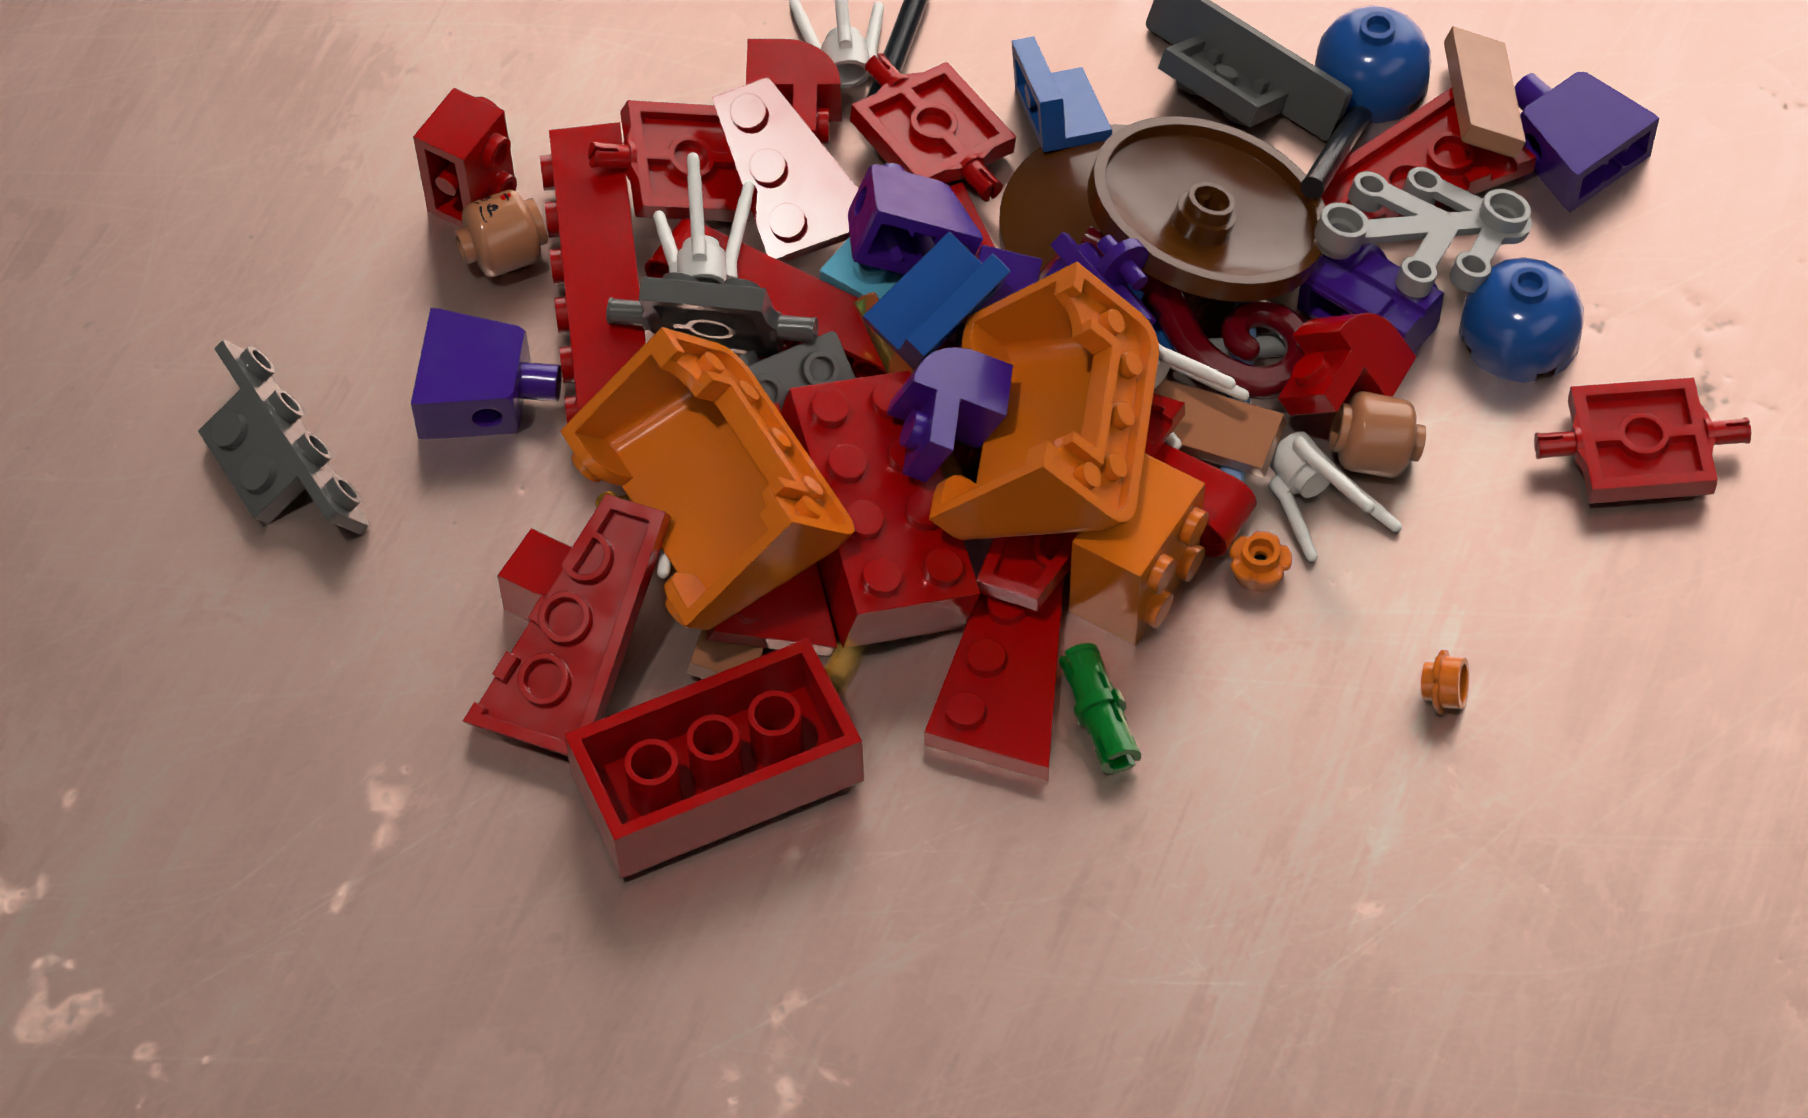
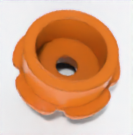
(1259, 574)
(1445, 682)

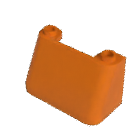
(1073, 418)
(708, 447)

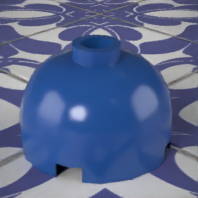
(1379, 58)
(1523, 320)

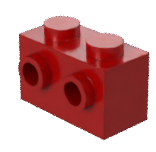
(463, 154)

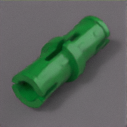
(1099, 708)

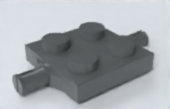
(727, 313)

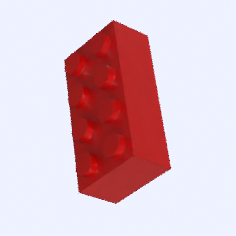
(897, 567)
(715, 757)

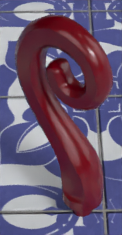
(1188, 339)

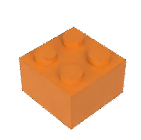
(1128, 573)

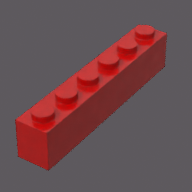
(593, 259)

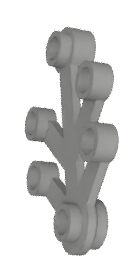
(1497, 219)

